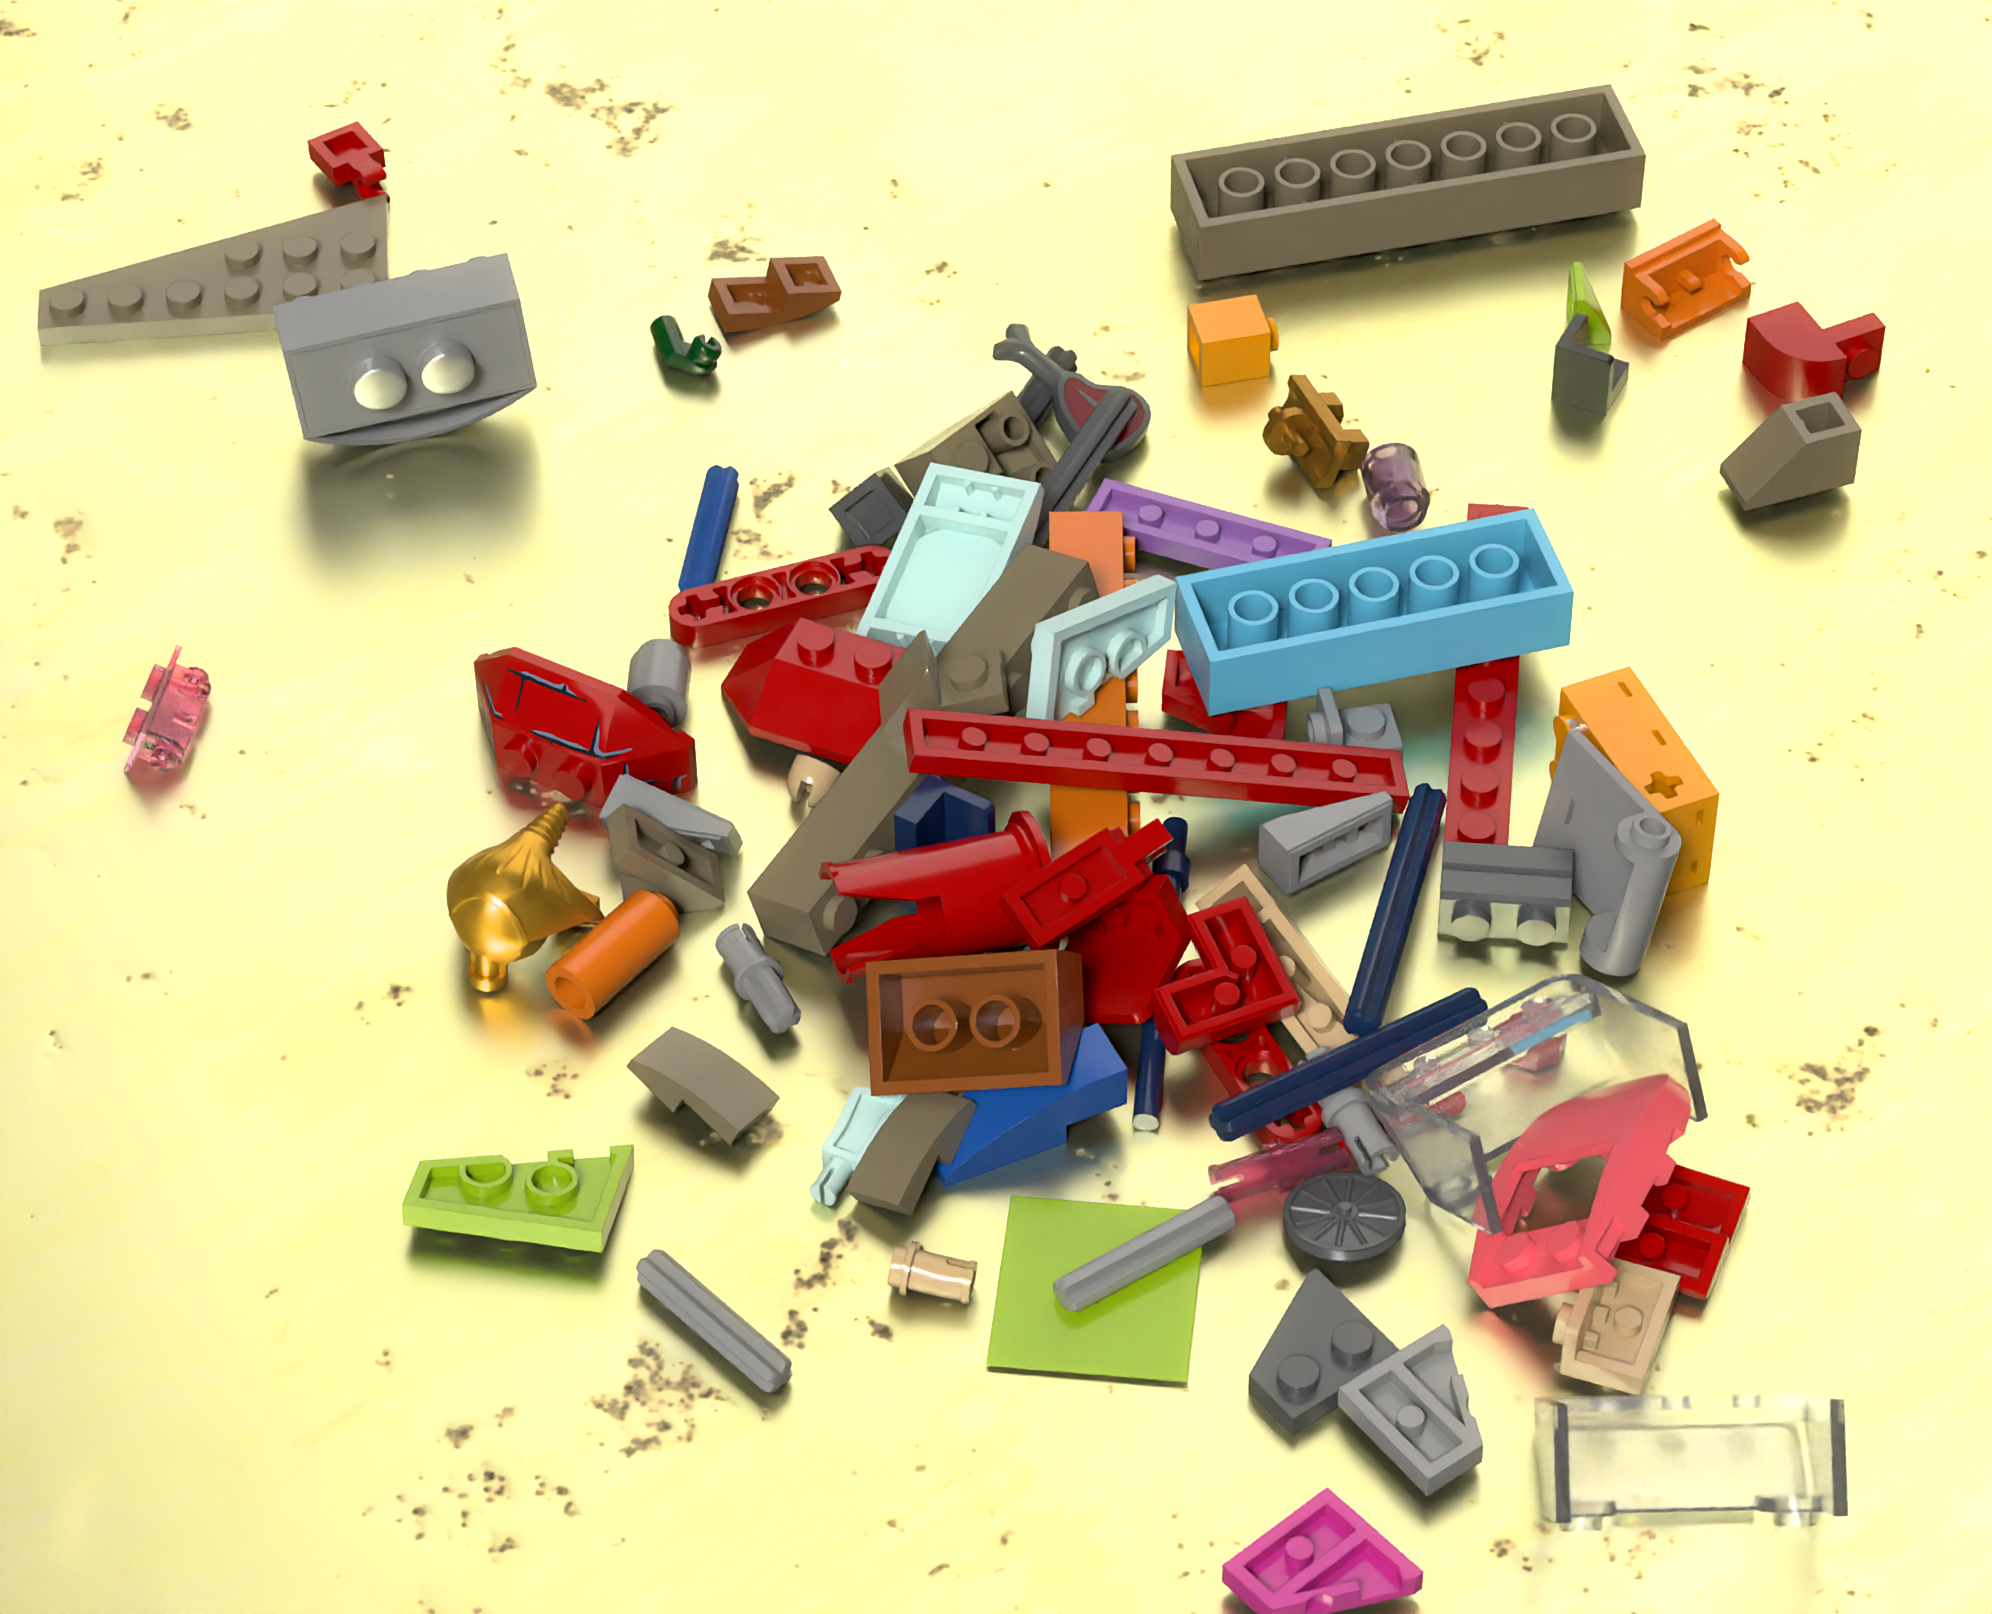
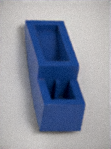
(1034, 1119)

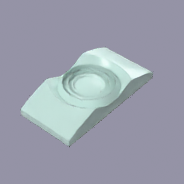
(950, 553)

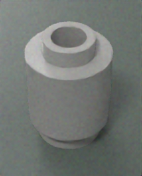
(661, 679)

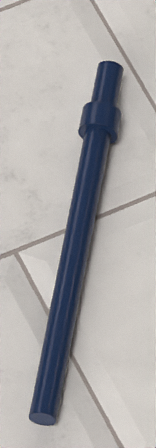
(1152, 1050)

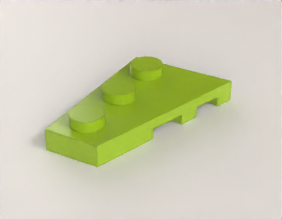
(543, 1202)

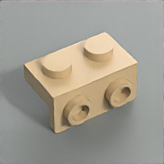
(1616, 1327)

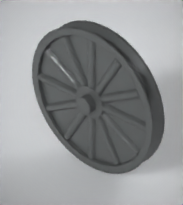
(1344, 1216)

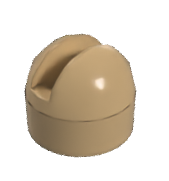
(810, 776)

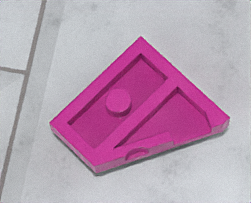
(1320, 1563)

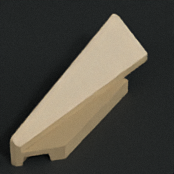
(1320, 992)

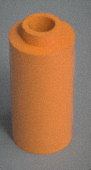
(613, 953)

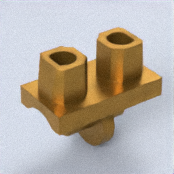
(1312, 432)

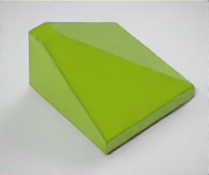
(1583, 300)

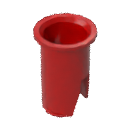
(953, 893)

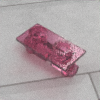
(155, 732)

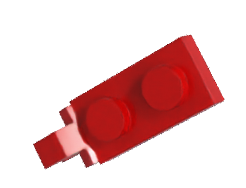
(1083, 883)

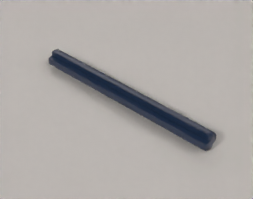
(1394, 911)

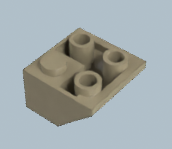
(989, 440)

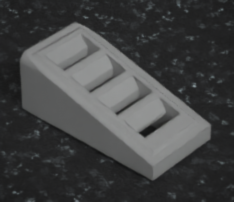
(679, 815)
(1323, 839)

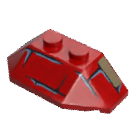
(576, 729)

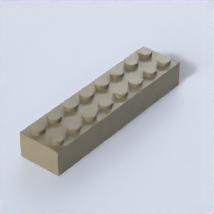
(1406, 181)

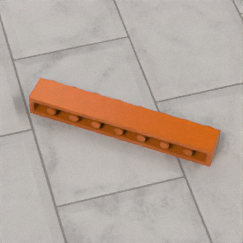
(1084, 811)

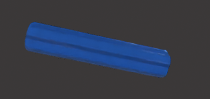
(710, 527)

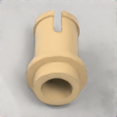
(932, 1273)

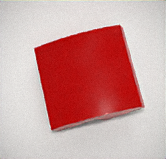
(1689, 1228)

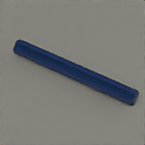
(1340, 1066)

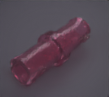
(1279, 1165)

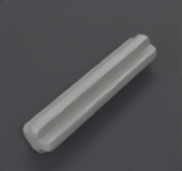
(1144, 1254)
(714, 1321)

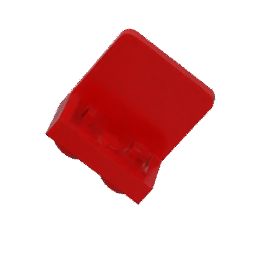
(1130, 953)

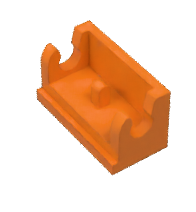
(1684, 280)

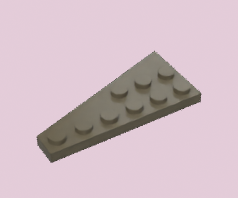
(222, 283)

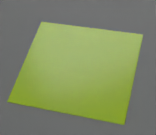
(1129, 1333)

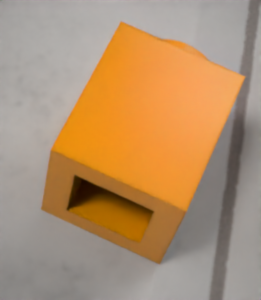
(1230, 340)

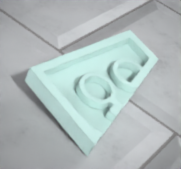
(1094, 642)

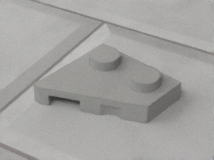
(1418, 1411)

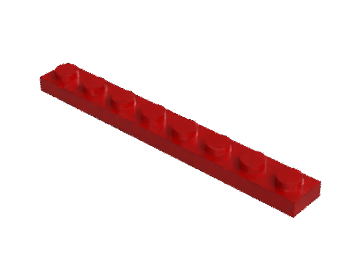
(1482, 740)
(1148, 759)

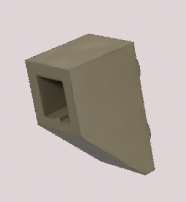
(1795, 453)

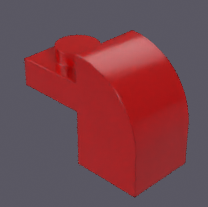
(1802, 360)

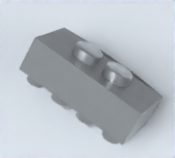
(407, 354)

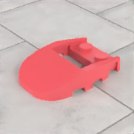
(1619, 1123)

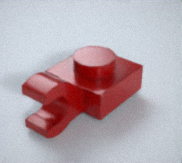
(350, 156)

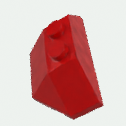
(811, 688)

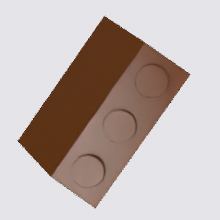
(973, 1021)

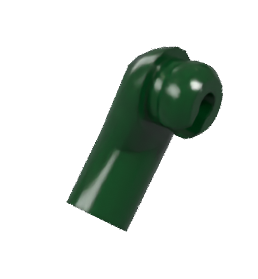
(694, 357)

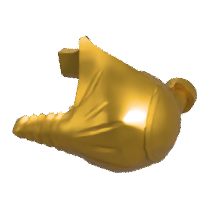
(515, 898)

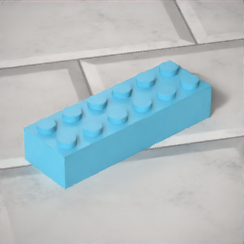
(1372, 611)

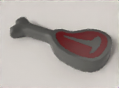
(1072, 393)

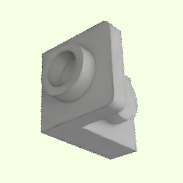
(1357, 726)

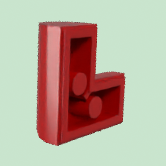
(1237, 991)

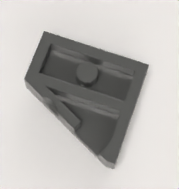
(1313, 1353)

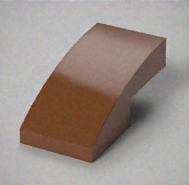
(787, 292)

